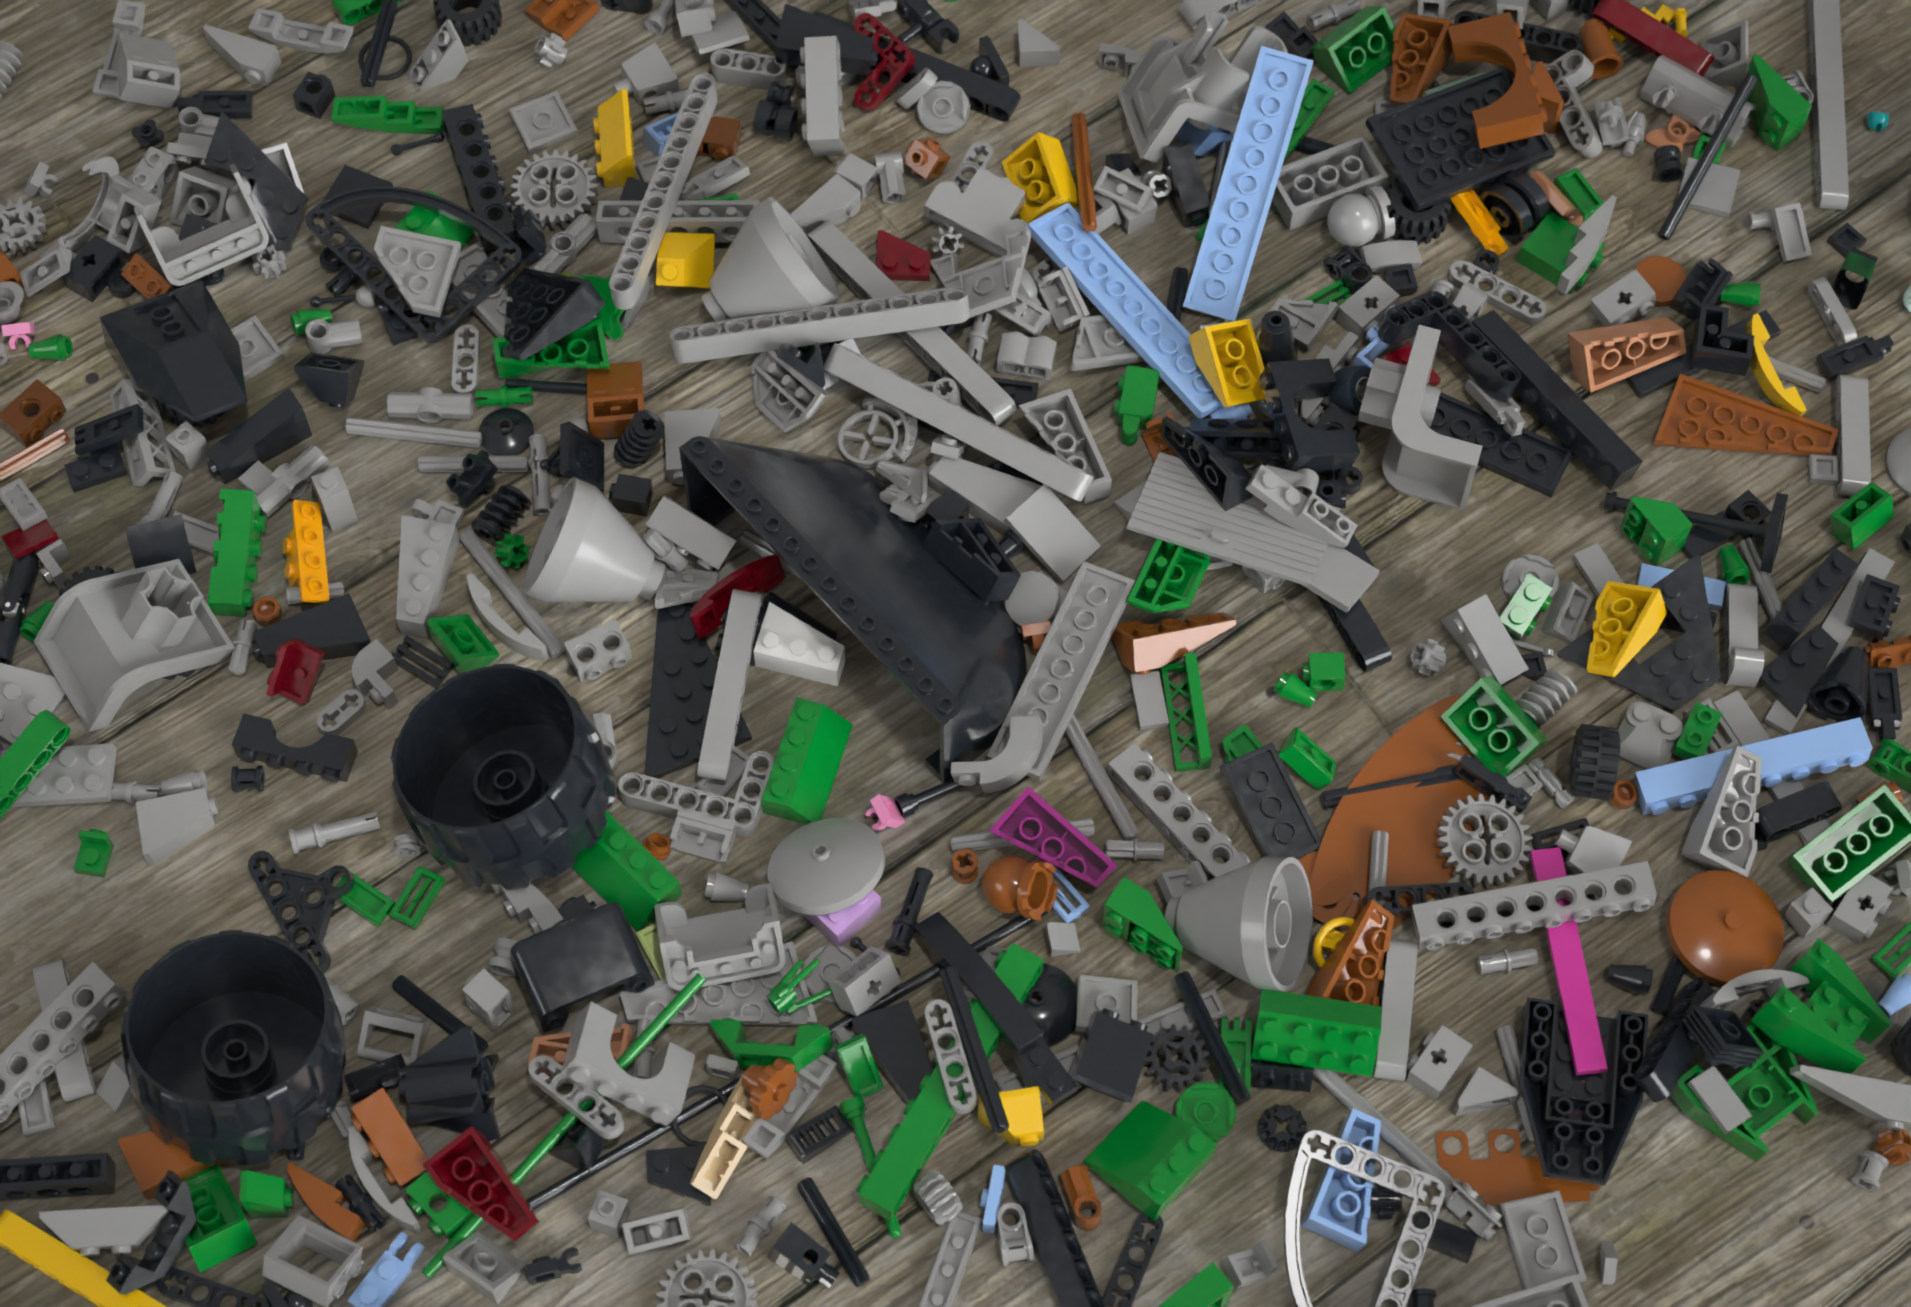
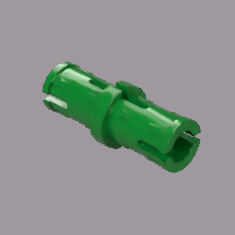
(504, 396)

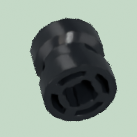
(1668, 163)

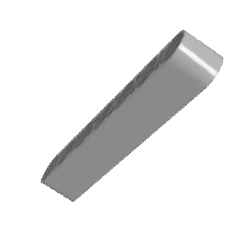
(729, 685)

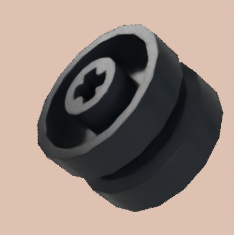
(1516, 204)

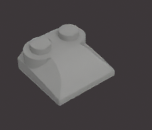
(1648, 735)

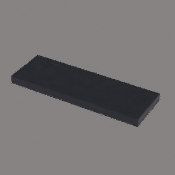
(1521, 458)

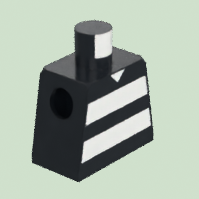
(790, 1254)

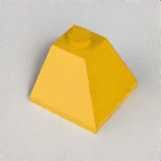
(685, 260)
(1023, 1115)

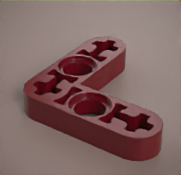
(888, 64)

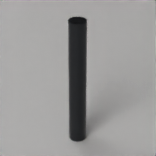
(548, 386)

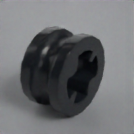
(1492, 259)

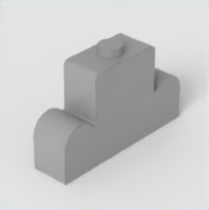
(981, 212)

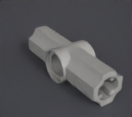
(573, 238)
(430, 405)
(291, 480)

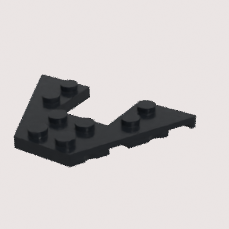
(273, 194)
(1684, 665)

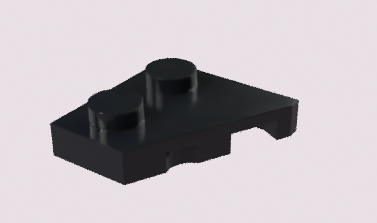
(674, 1170)

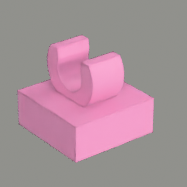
(18, 331)
(887, 812)

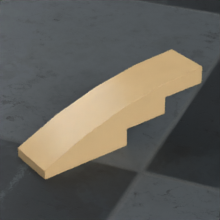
(725, 1143)

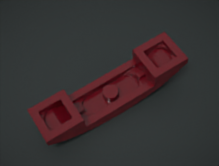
(755, 576)

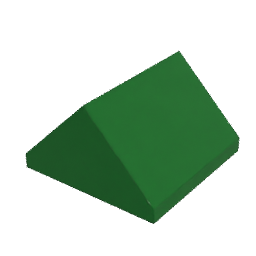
(462, 642)

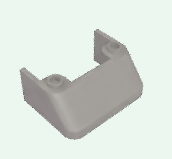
(213, 247)

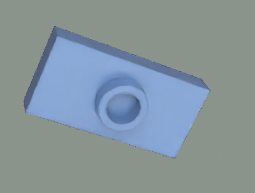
(991, 1199)

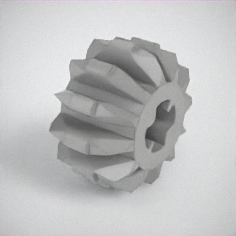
(937, 1197)

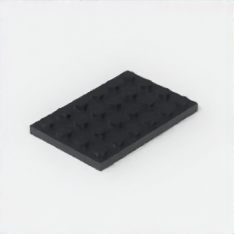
(1436, 145)

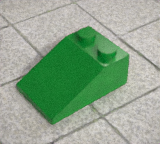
(1779, 107)
(220, 1222)

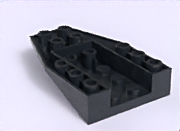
(179, 351)
(1579, 1118)

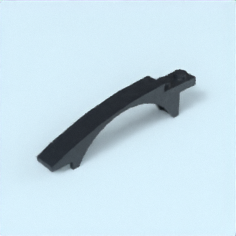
(1019, 1031)

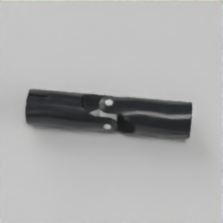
(13, 606)

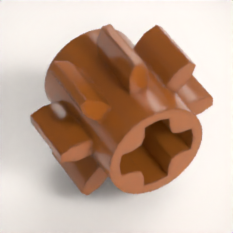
(1894, 1146)

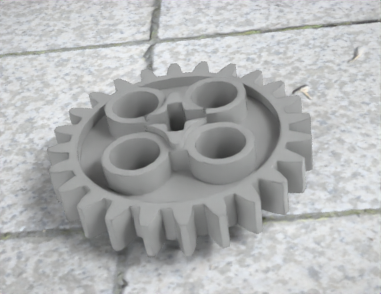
(579, 189)
(1509, 841)
(711, 1273)

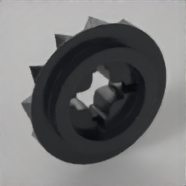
(1282, 1141)

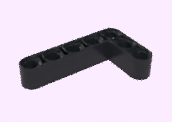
(1457, 337)

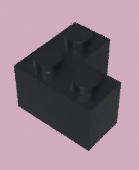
(1716, 347)

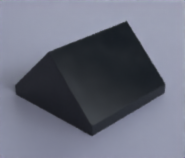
(581, 1143)

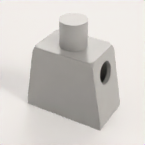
(647, 75)
(1592, 850)

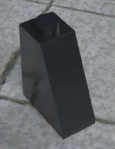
(1188, 188)

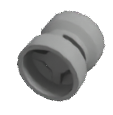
(502, 962)

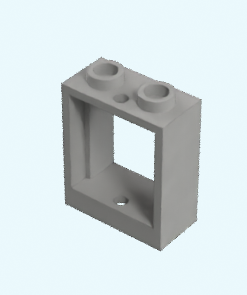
(323, 1241)

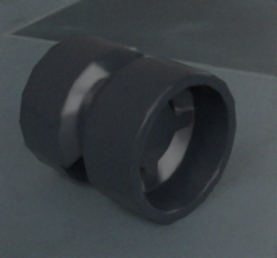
(775, 120)

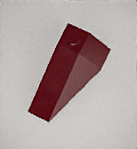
(481, 1182)

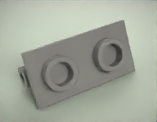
(1483, 1217)

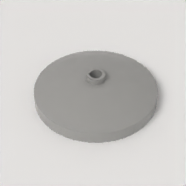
(826, 866)

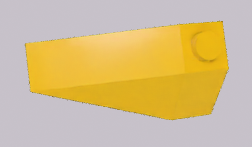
(1623, 625)

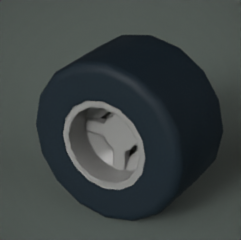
(1350, 387)

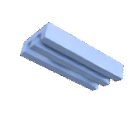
(1075, 913)

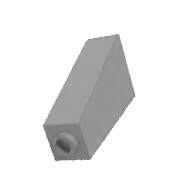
(987, 491)

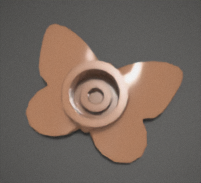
(1675, 134)

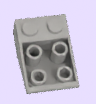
(147, 71)

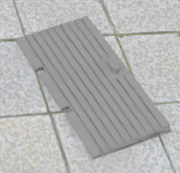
(1184, 513)

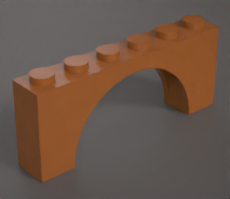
(1518, 110)

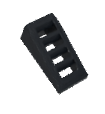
(803, 1130)

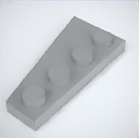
(493, 307)

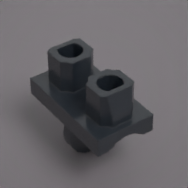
(474, 478)

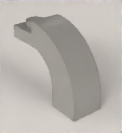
(1010, 764)

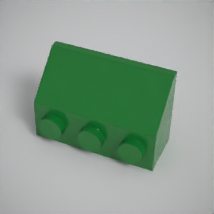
(1357, 48)
(435, 224)
(1494, 727)

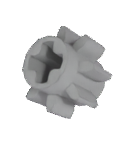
(551, 50)
(953, 241)
(269, 262)
(1428, 657)

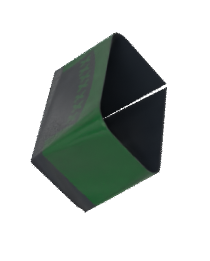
(1851, 292)

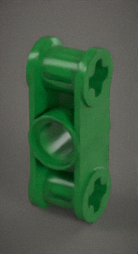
(1895, 764)

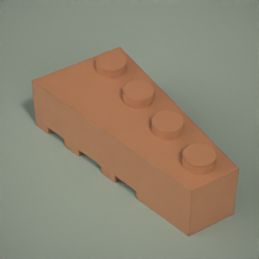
(1623, 350)

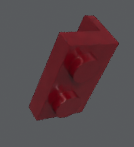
(295, 671)

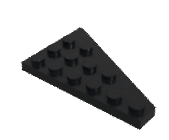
(680, 694)

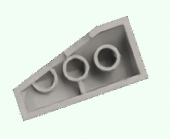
(1726, 822)
(1872, 1097)

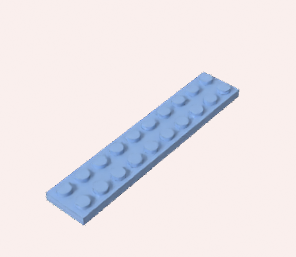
(1248, 184)
(1126, 304)

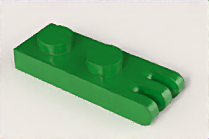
(1239, 1046)

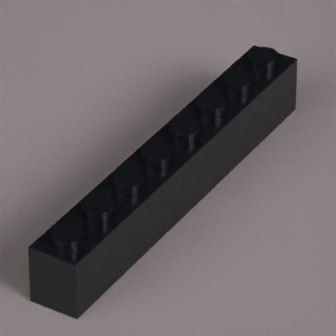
(1561, 407)

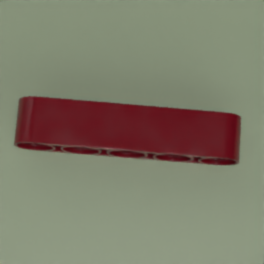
(1652, 35)

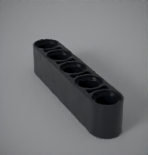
(1540, 42)
(1672, 1046)

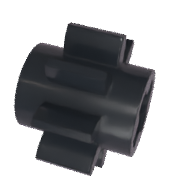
(1385, 1202)

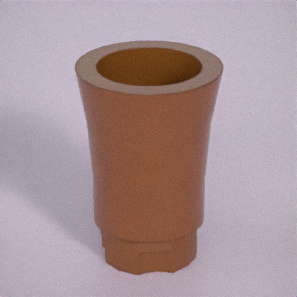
(1600, 49)

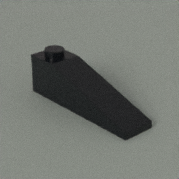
(1216, 470)

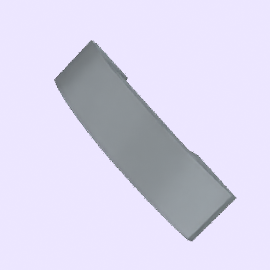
(127, 20)
(298, 35)
(523, 643)
(1753, 981)
(769, 1134)
(397, 1211)

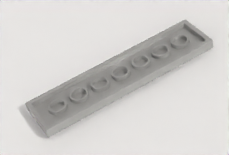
(1068, 658)

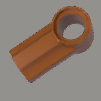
(1081, 1196)

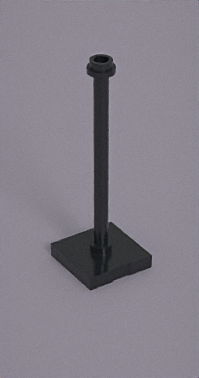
(1770, 531)

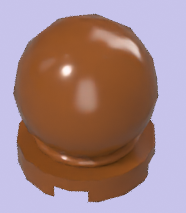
(1020, 886)

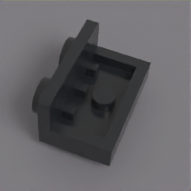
(532, 237)

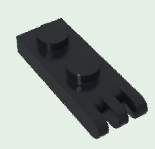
(109, 429)

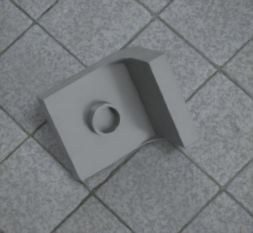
(1416, 457)
(126, 632)

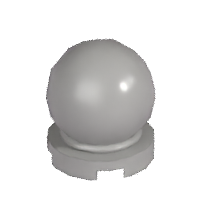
(1358, 218)

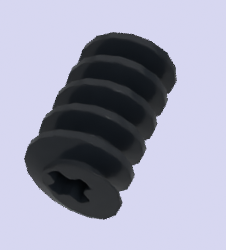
(639, 438)
(499, 512)

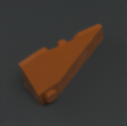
(1418, 55)
(1356, 962)

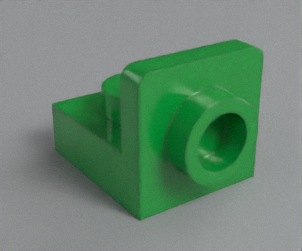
(93, 853)

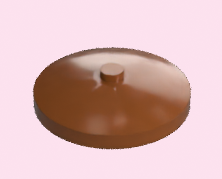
(1724, 926)

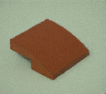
(561, 16)

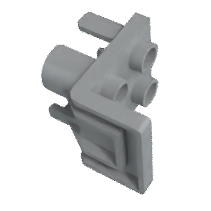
(1190, 83)

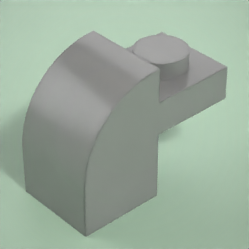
(371, 670)

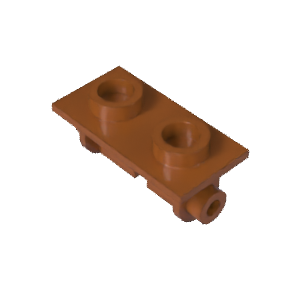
(145, 278)
(1889, 656)

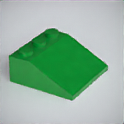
(1151, 1157)

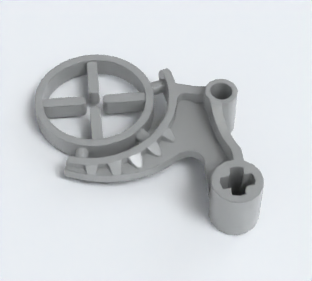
(943, 387)

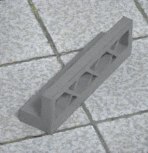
(138, 448)

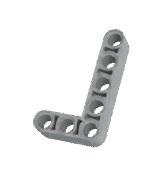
(703, 801)

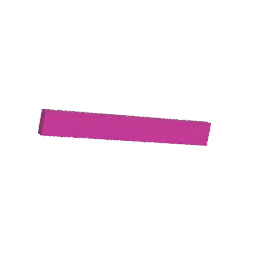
(1571, 976)

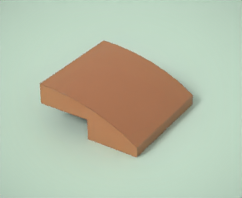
(1557, 199)

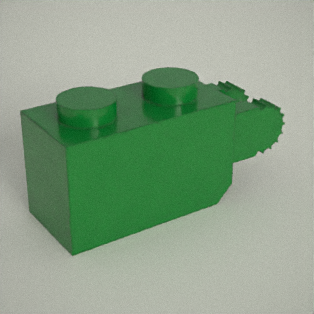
(1137, 401)

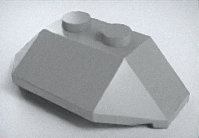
(784, 392)
(105, 1227)

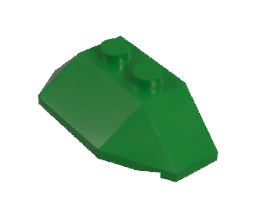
(1169, 578)

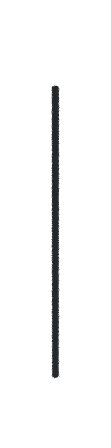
(711, 1099)

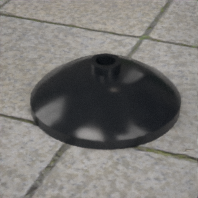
(1057, 1009)

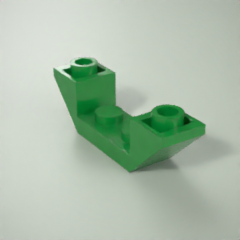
(809, 1045)

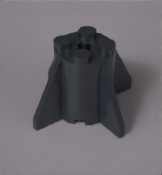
(452, 1086)

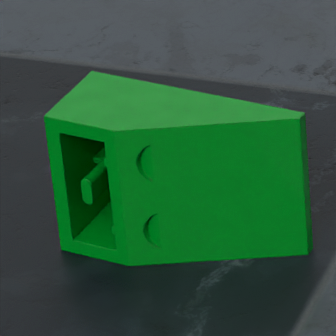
(1137, 919)

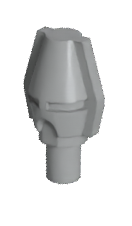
(1636, 128)

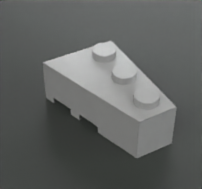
(691, 533)
(1485, 640)

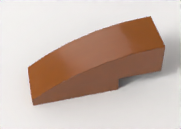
(326, 1203)

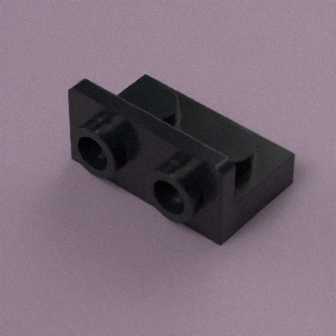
(1874, 606)

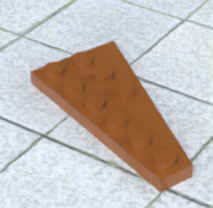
(1723, 420)

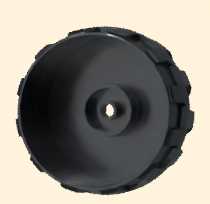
(502, 776)
(234, 1047)

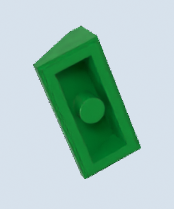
(1308, 759)

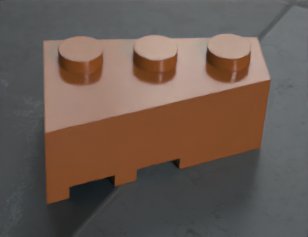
(390, 1137)

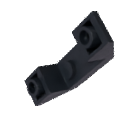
(133, 1273)

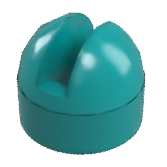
(1877, 119)

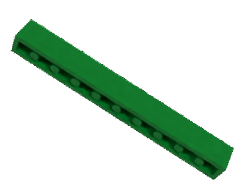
(930, 1113)

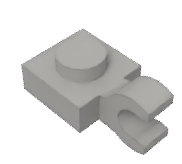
(441, 512)

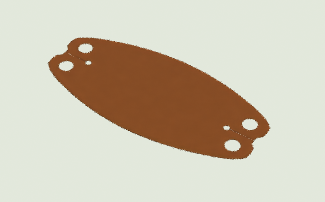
(1403, 811)

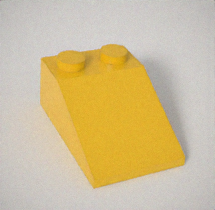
(1230, 361)

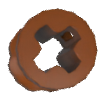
(970, 872)

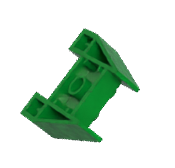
(1829, 1017)
(1764, 1090)

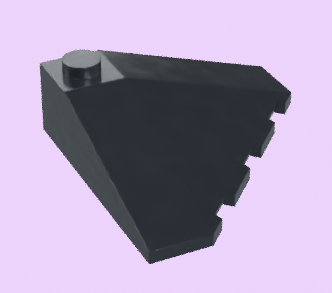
(546, 310)

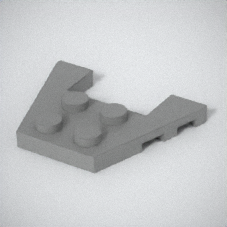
(992, 282)

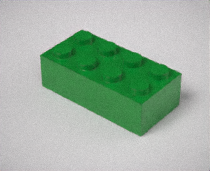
(1317, 1032)

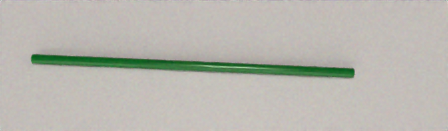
(569, 1119)

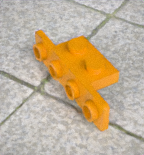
(306, 553)

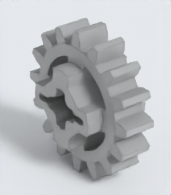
(18, 228)

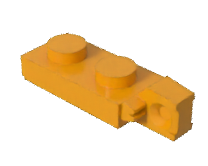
(1480, 221)

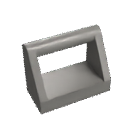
(393, 1020)

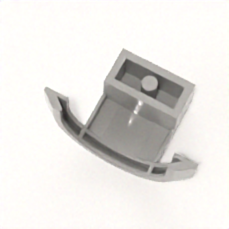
(114, 210)

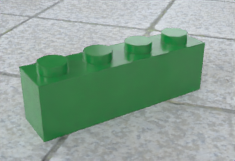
(576, 350)

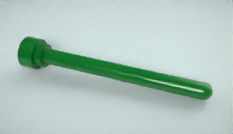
(854, 1110)

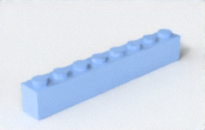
(1782, 757)

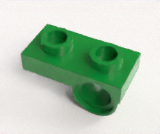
(1697, 732)

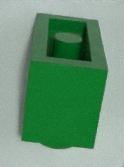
(265, 1195)

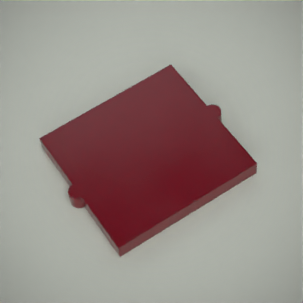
(30, 540)

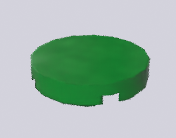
(1208, 1108)

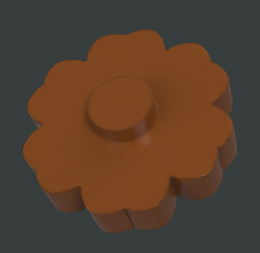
(769, 1087)

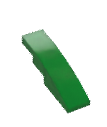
(387, 116)

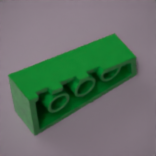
(236, 553)

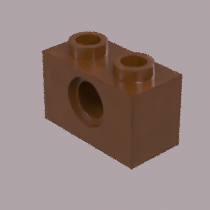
(35, 399)

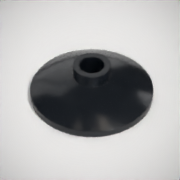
(509, 441)

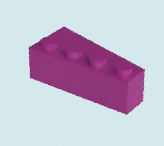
(1049, 835)

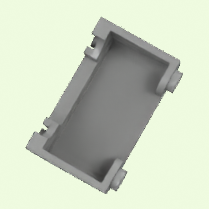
(721, 944)

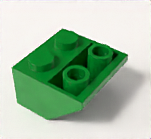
(1655, 528)

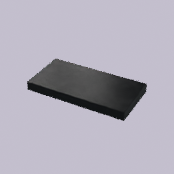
(1271, 804)

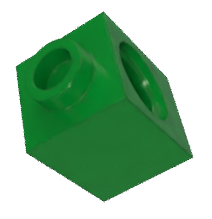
(1324, 671)

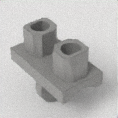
(1611, 122)

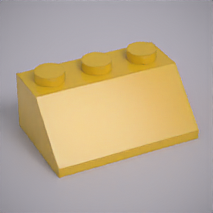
(615, 141)
(1043, 174)

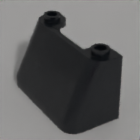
(579, 962)

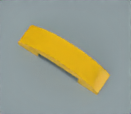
(1765, 373)

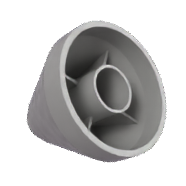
(769, 269)
(590, 553)
(1250, 922)

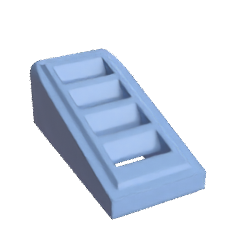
(654, 134)

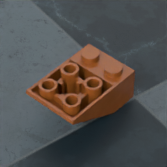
(614, 398)

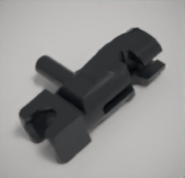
(927, 21)

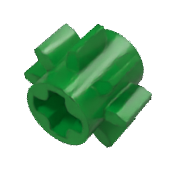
(512, 550)

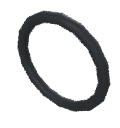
(399, 72)
(692, 1089)

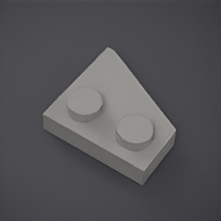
(1306, 318)
(684, 586)

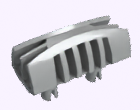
(1692, 98)

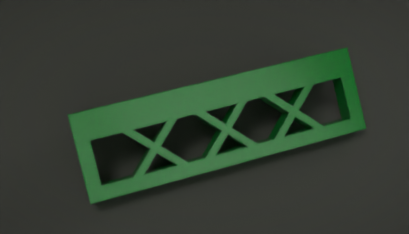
(1197, 713)

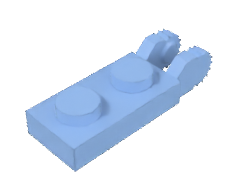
(386, 1275)

